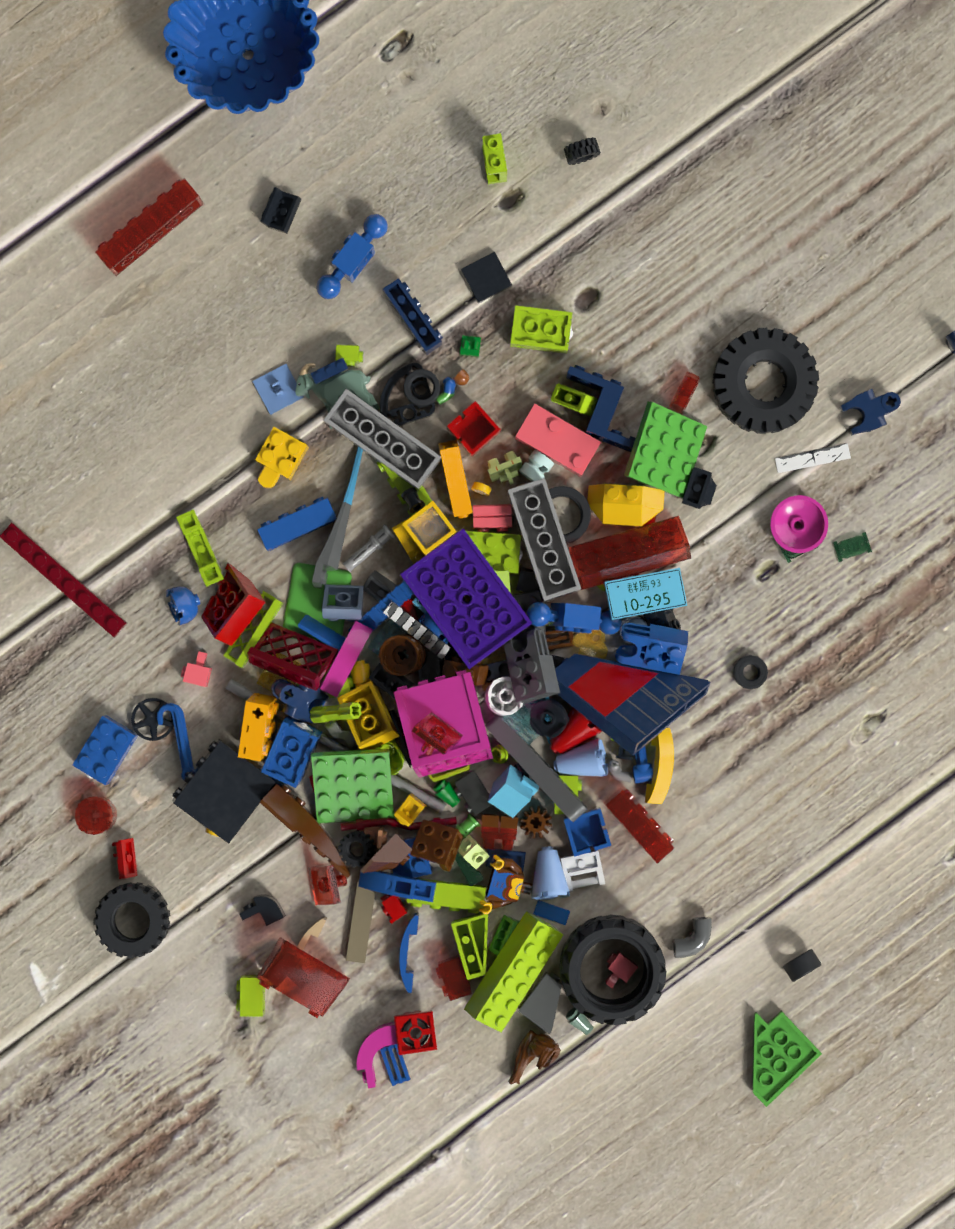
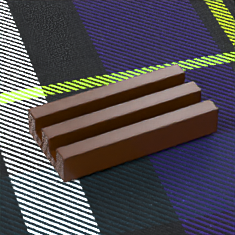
(570, 636)

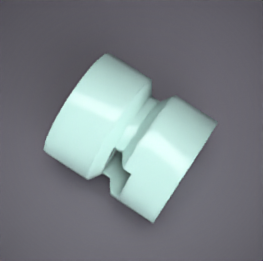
(536, 467)

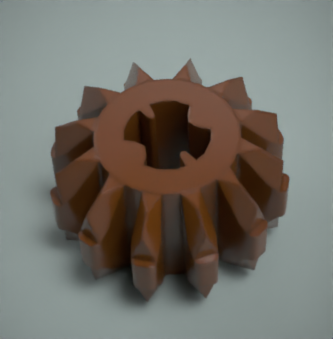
(541, 818)

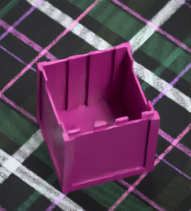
(457, 705)

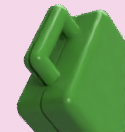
(307, 600)

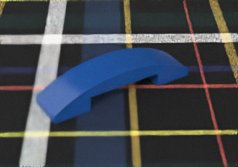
(407, 975)

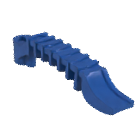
(375, 616)

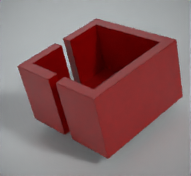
(474, 430)

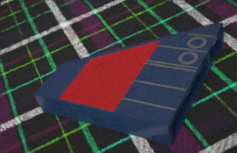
(626, 699)

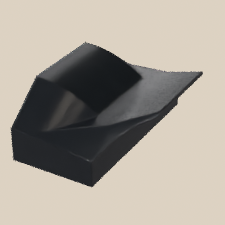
(699, 489)

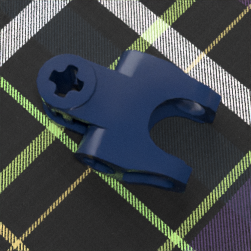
(872, 409)
(296, 698)

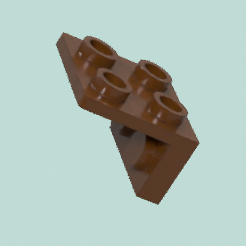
(437, 844)

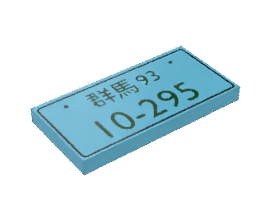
(645, 593)

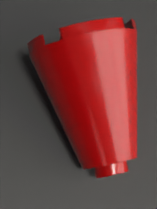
(576, 732)

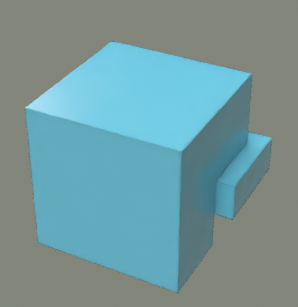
(512, 791)

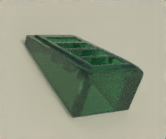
(471, 874)

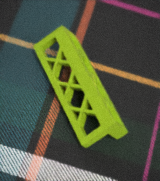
(266, 620)

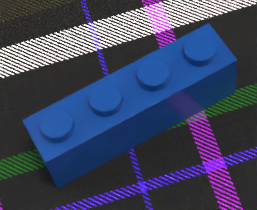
(297, 524)

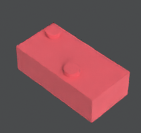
(557, 440)

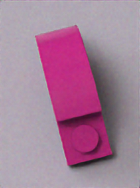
(378, 1038)

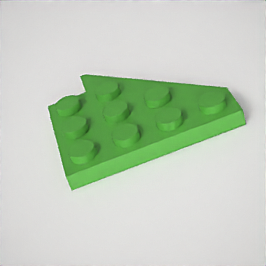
(778, 1056)

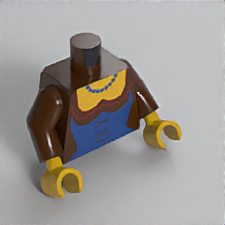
(504, 884)

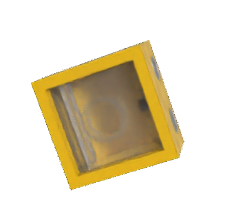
(429, 528)

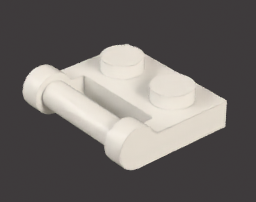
(583, 864)

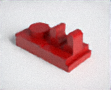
(126, 858)

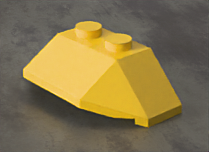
(625, 503)

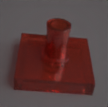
(436, 734)
(326, 884)

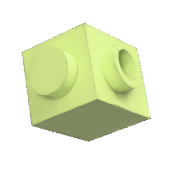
(473, 852)

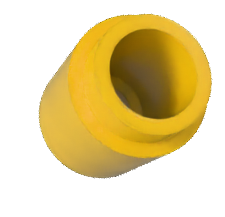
(360, 673)

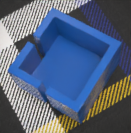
(587, 832)

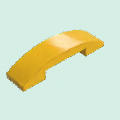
(662, 769)

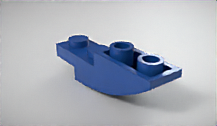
(398, 885)

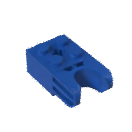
(653, 647)

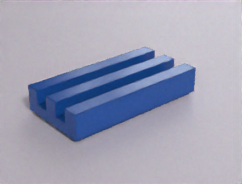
(400, 1079)

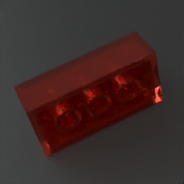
(637, 823)

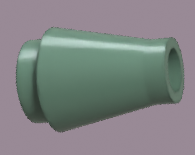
(579, 1021)

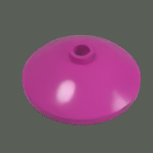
(810, 516)

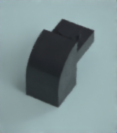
(267, 906)

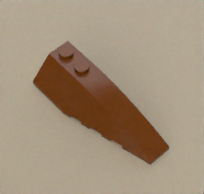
(298, 818)

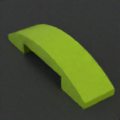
(200, 547)

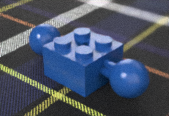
(352, 257)
(573, 618)

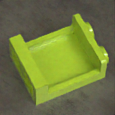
(494, 158)

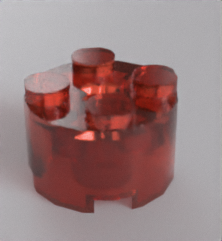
(85, 811)

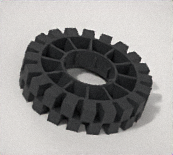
(792, 360)

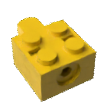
(278, 457)

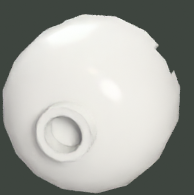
(501, 698)

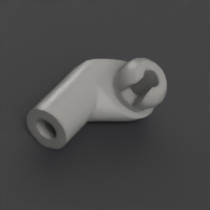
(617, 773)

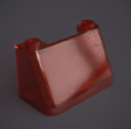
(302, 977)

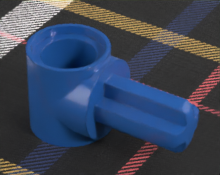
(642, 770)

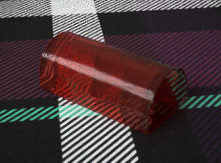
(684, 392)

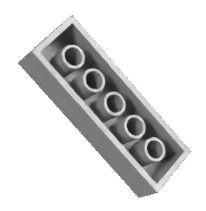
(382, 439)
(544, 540)

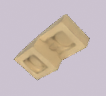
(314, 930)

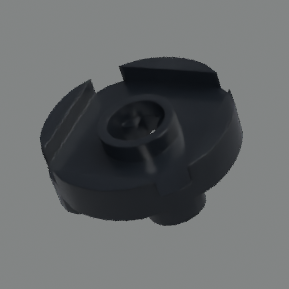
(555, 710)

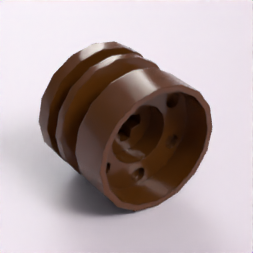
(394, 660)

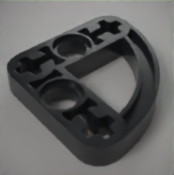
(396, 377)

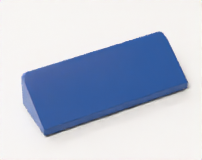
(321, 632)

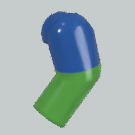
(449, 390)

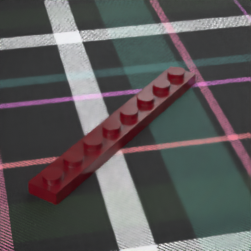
(63, 580)

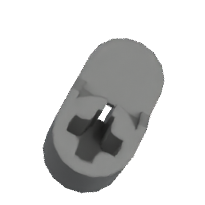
(337, 732)

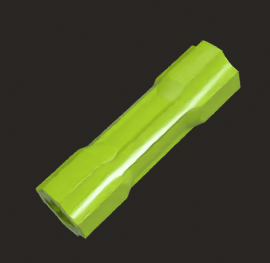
(335, 712)

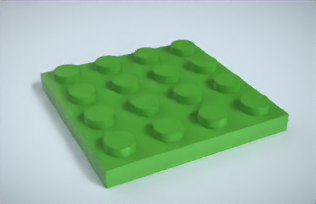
(665, 450)
(352, 785)

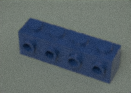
(412, 316)

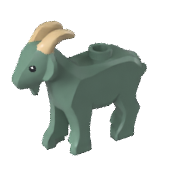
(331, 389)

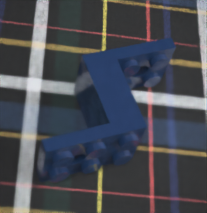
(605, 407)

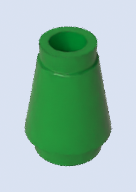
(446, 793)

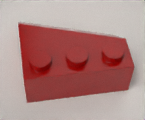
(232, 606)

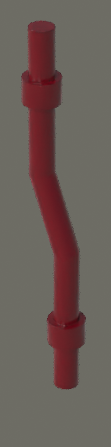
(361, 824)

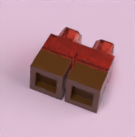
(490, 832)

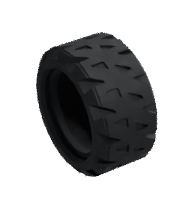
(618, 1010)

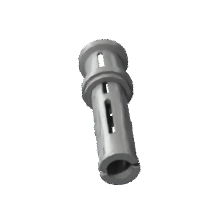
(376, 542)

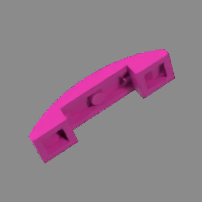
(346, 659)

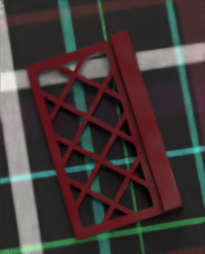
(285, 667)

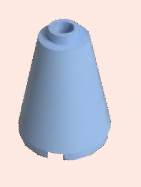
(583, 760)
(549, 876)

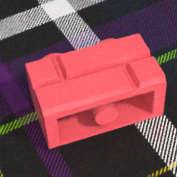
(492, 517)

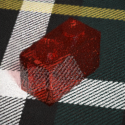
(454, 978)

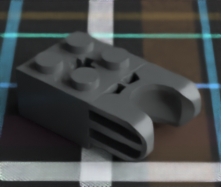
(531, 668)

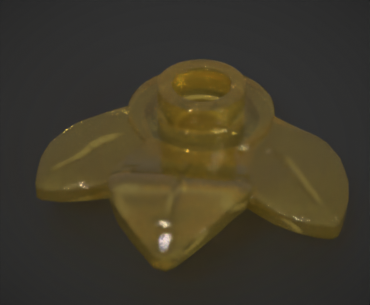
(589, 647)

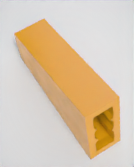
(455, 478)

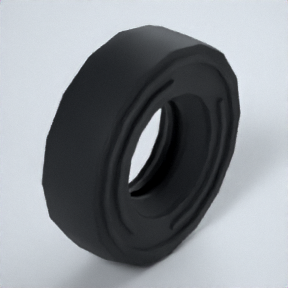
(750, 660)

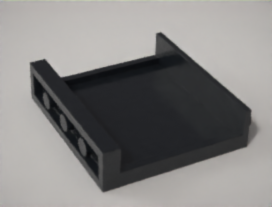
(222, 791)

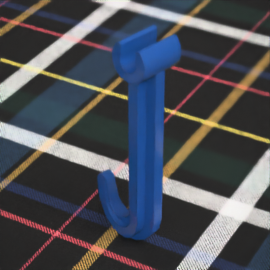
(181, 736)

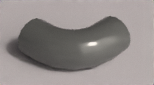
(696, 941)

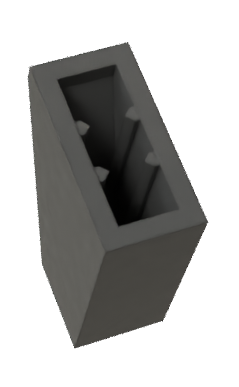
(542, 1001)

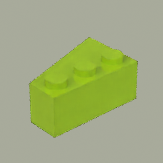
(472, 943)

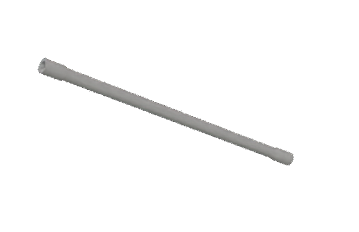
(429, 800)

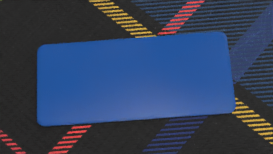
(551, 912)

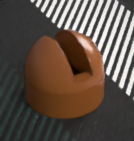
(461, 378)

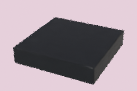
(486, 277)

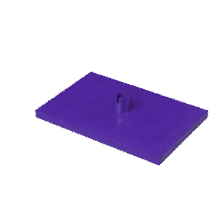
(457, 571)

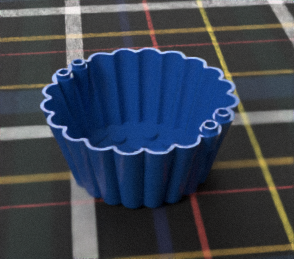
(210, 44)

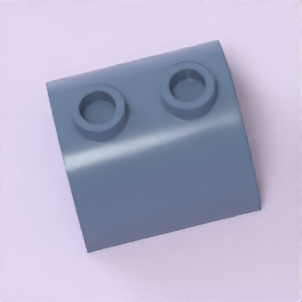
(347, 602)

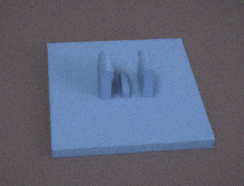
(277, 389)

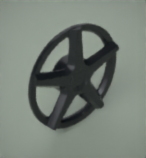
(150, 720)

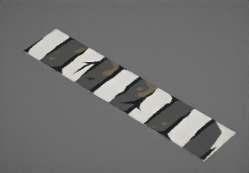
(417, 630)

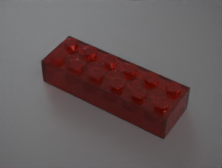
(149, 226)
(630, 552)

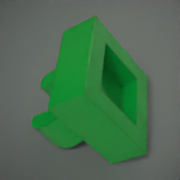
(470, 346)

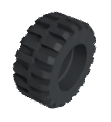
(107, 928)

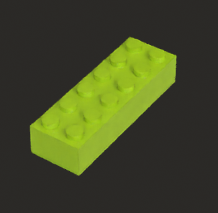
(513, 972)

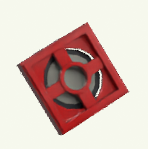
(414, 1031)

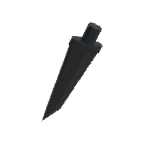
(401, 741)

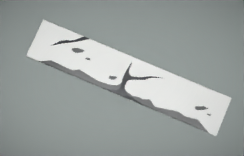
(812, 458)

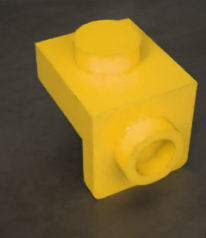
(409, 810)

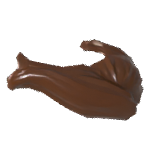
(534, 1046)

